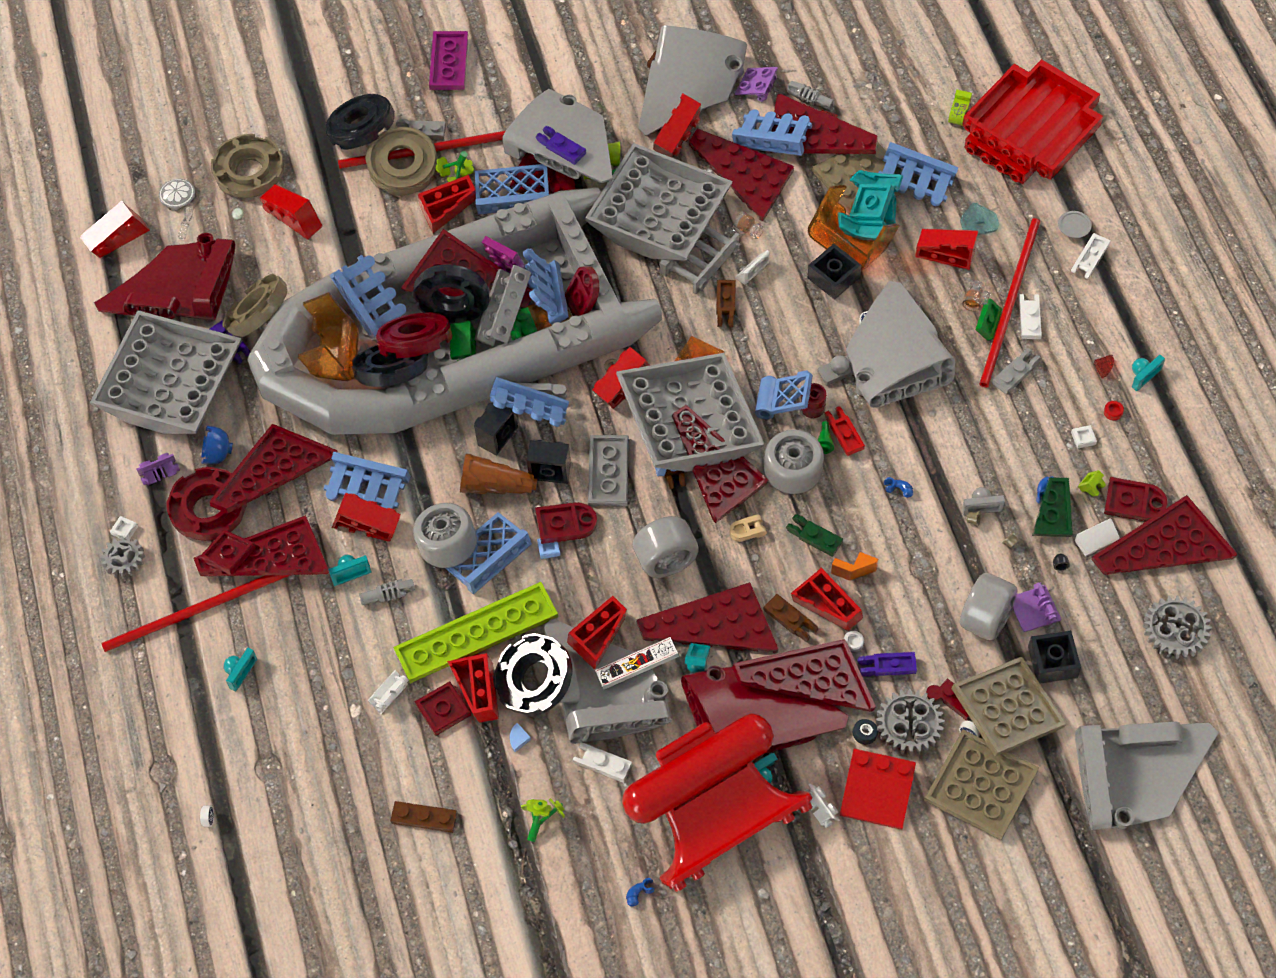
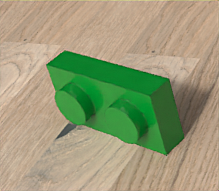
(988, 320)

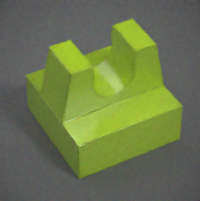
(1090, 481)

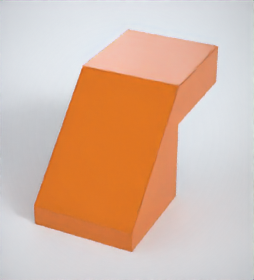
(863, 565)

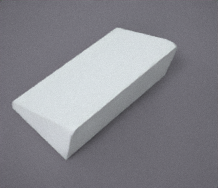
(753, 268)
(1097, 537)

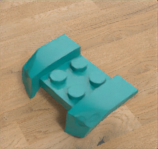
(869, 204)

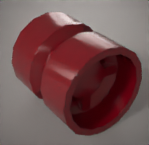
(816, 402)

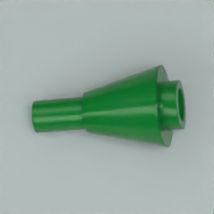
(825, 438)

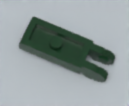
(815, 535)

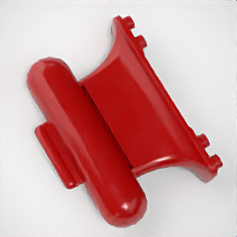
(711, 794)

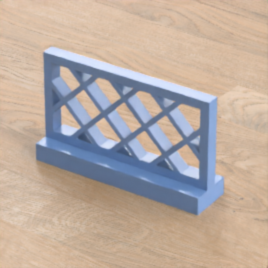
(496, 202)
(495, 560)

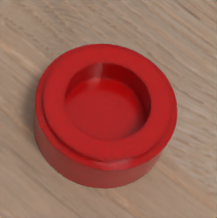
(1113, 410)

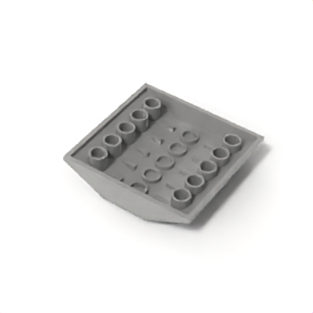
(657, 204)
(165, 374)
(709, 390)

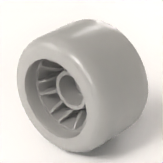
(793, 461)
(445, 535)
(665, 547)
(988, 606)

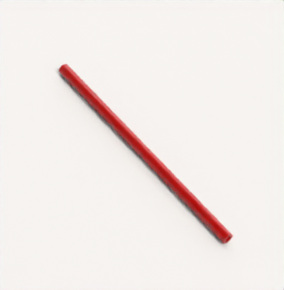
(439, 146)
(1009, 303)
(190, 611)

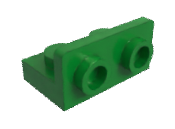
(523, 324)

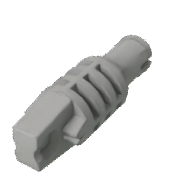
(809, 95)
(387, 591)

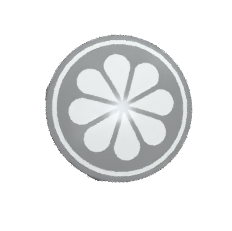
(177, 194)

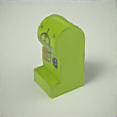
(960, 107)

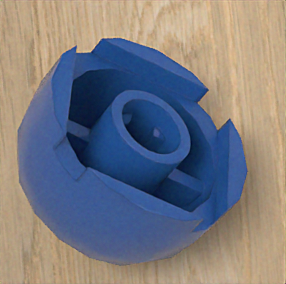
(215, 446)

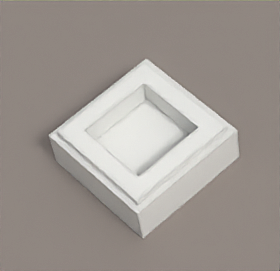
(1084, 436)
(124, 527)

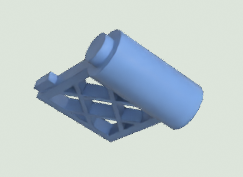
(771, 394)

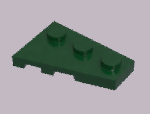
(1055, 510)

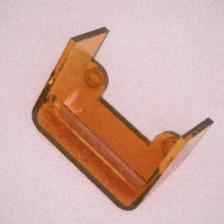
(826, 231)
(337, 340)

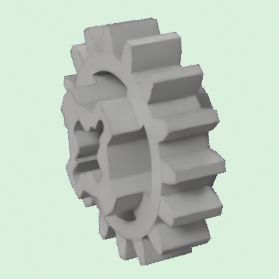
(122, 556)

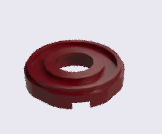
(413, 334)
(186, 494)

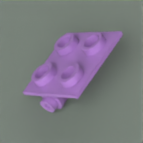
(758, 82)
(147, 468)
(1035, 608)

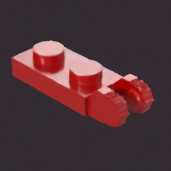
(845, 432)

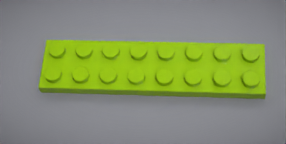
(475, 632)

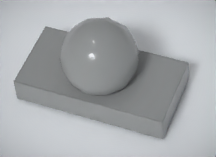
(836, 370)
(983, 501)

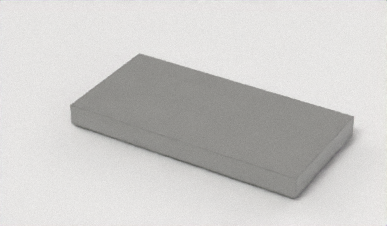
(608, 470)

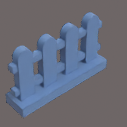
(770, 141)
(925, 166)
(546, 286)
(352, 295)
(529, 400)
(358, 475)

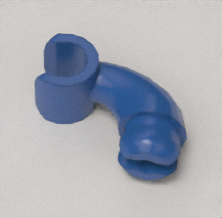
(905, 487)
(1041, 487)
(633, 893)

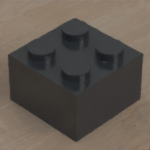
(834, 271)
(495, 428)
(549, 461)
(1054, 657)

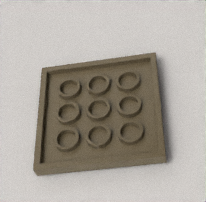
(841, 167)
(1008, 706)
(981, 786)

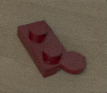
(949, 698)

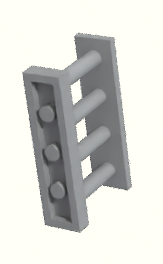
(700, 281)
(503, 306)

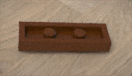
(423, 816)

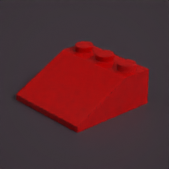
(877, 788)

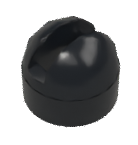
(1061, 562)

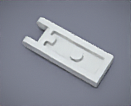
(1091, 254)
(1030, 317)
(603, 763)

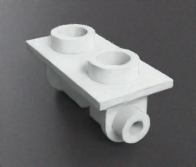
(388, 691)
(826, 811)

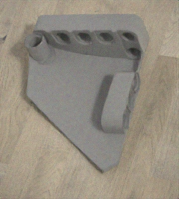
(690, 64)
(572, 121)
(897, 350)
(610, 712)
(1138, 769)

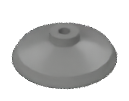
(1074, 224)

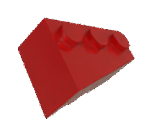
(678, 127)
(609, 387)

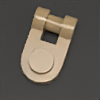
(740, 529)

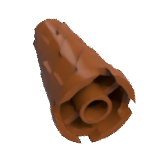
(485, 476)

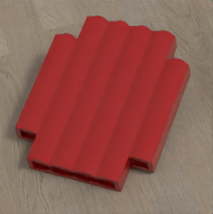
(1032, 121)

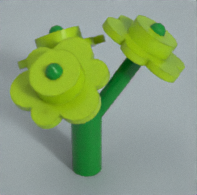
(462, 167)
(538, 808)

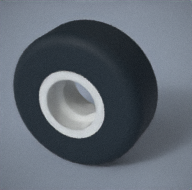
(860, 736)

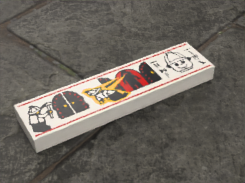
(637, 663)

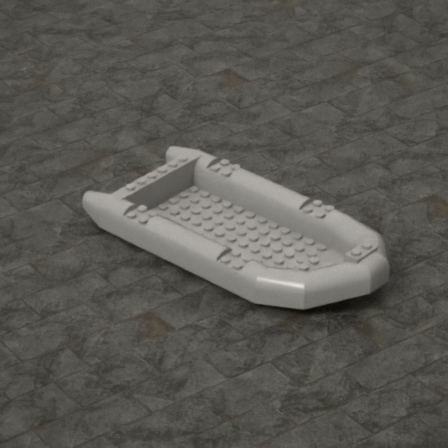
(340, 407)

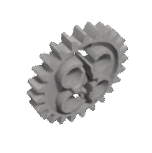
(1172, 642)
(929, 722)

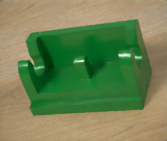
(462, 342)

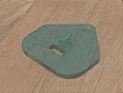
(979, 215)

